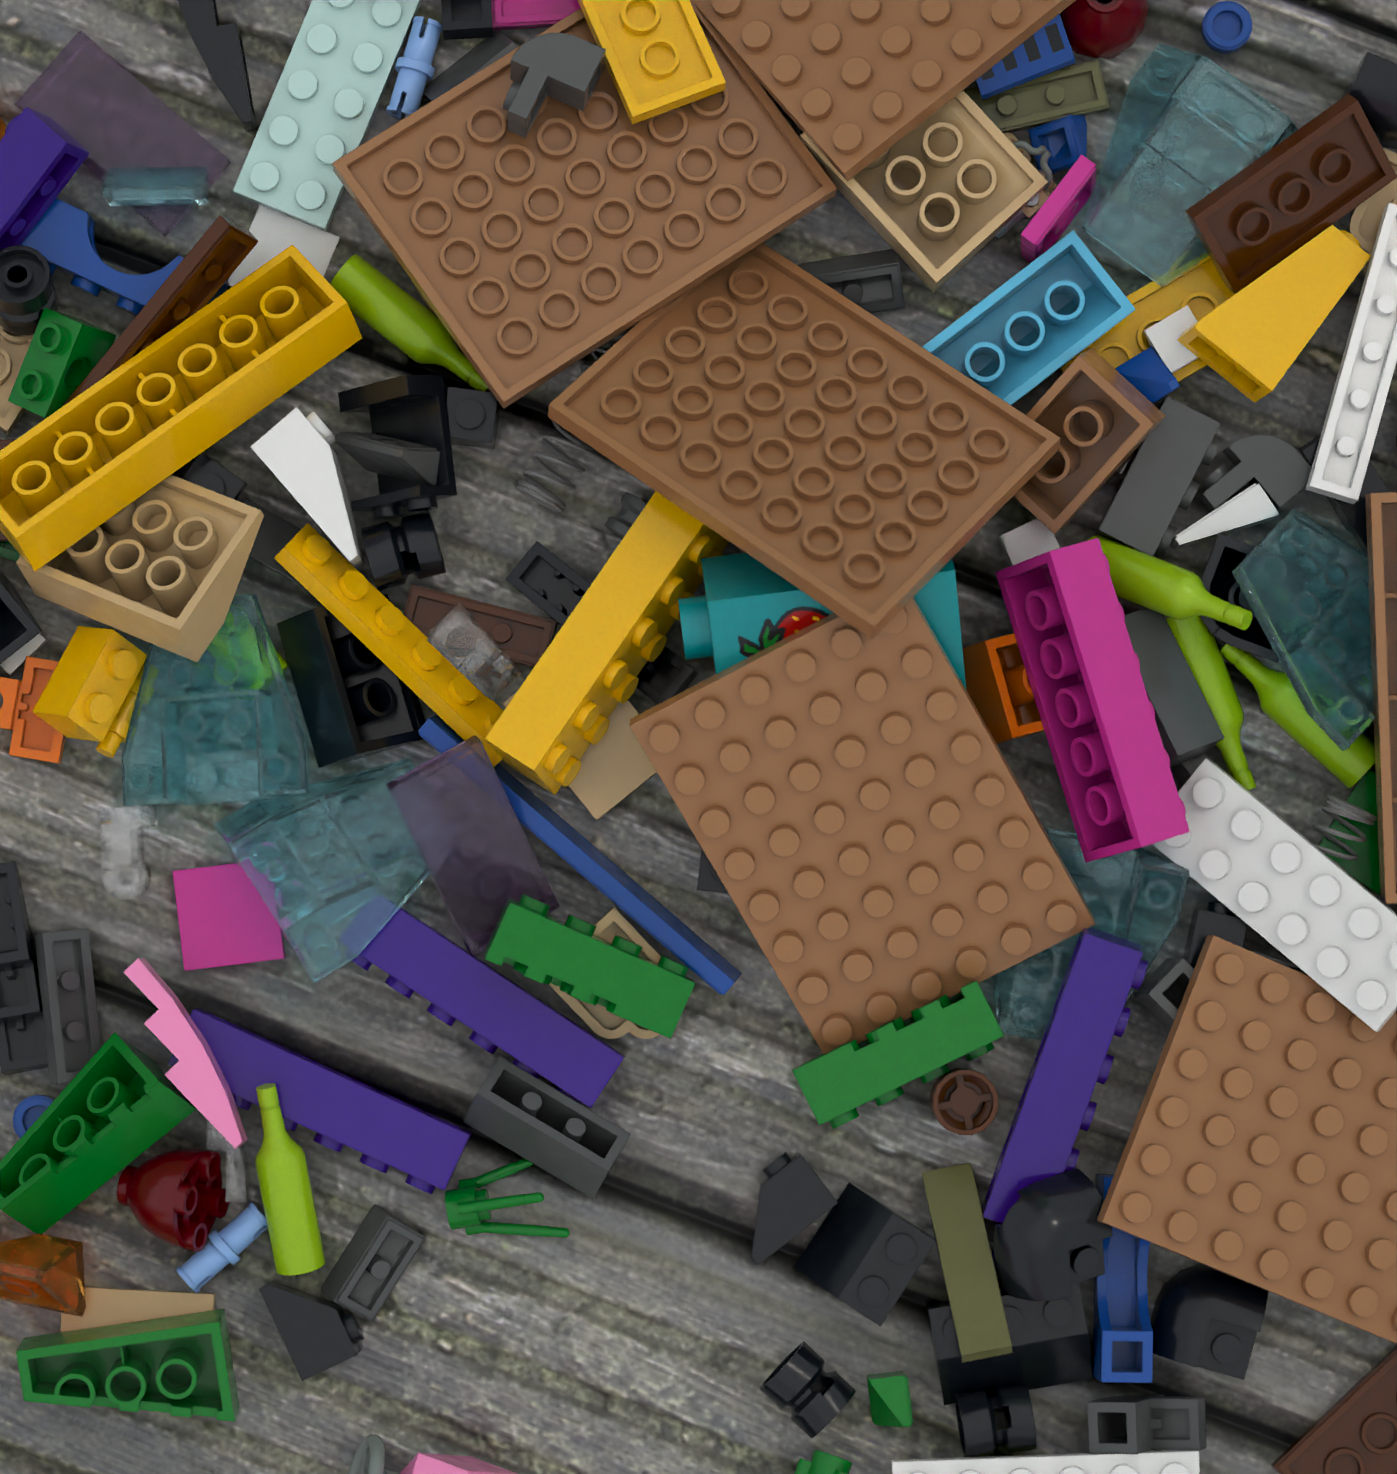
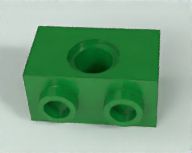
(58, 361)

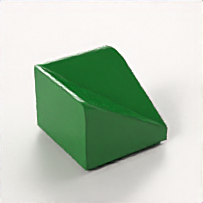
(890, 1399)

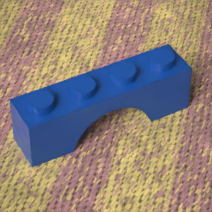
(68, 244)
(1121, 1308)

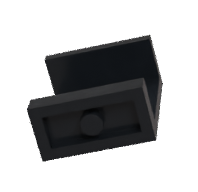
(412, 411)

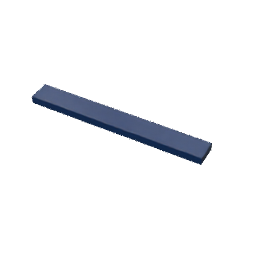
(601, 871)

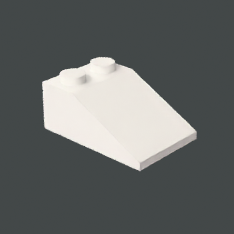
(308, 467)

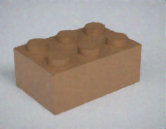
(1099, 428)

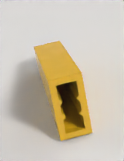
(1272, 319)

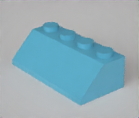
(1034, 321)

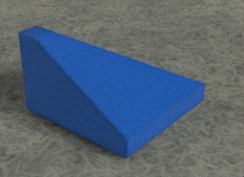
(1063, 139)
(1149, 375)

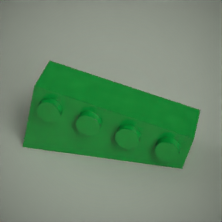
(590, 966)
(898, 1054)
(89, 1134)
(147, 1365)

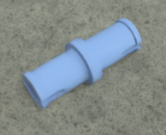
(414, 67)
(223, 1247)

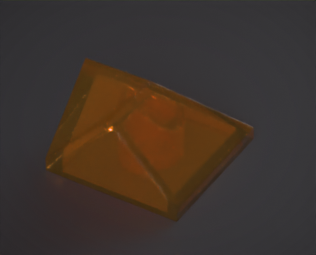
(43, 1273)

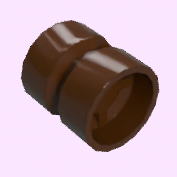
(964, 1101)

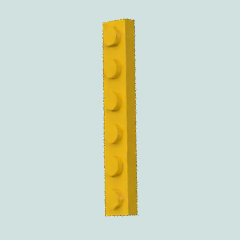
(389, 635)

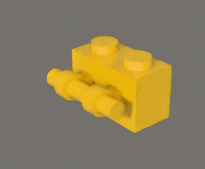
(94, 688)

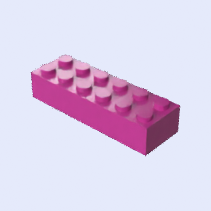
(1092, 700)

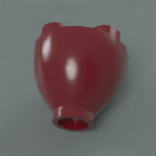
(1104, 29)
(176, 1195)

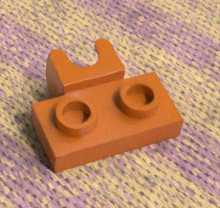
(31, 735)

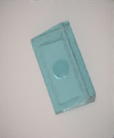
(156, 186)

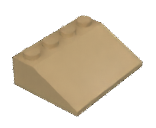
(941, 189)
(157, 566)

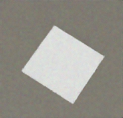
(278, 232)

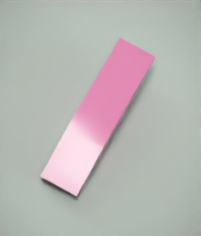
(197, 1070)

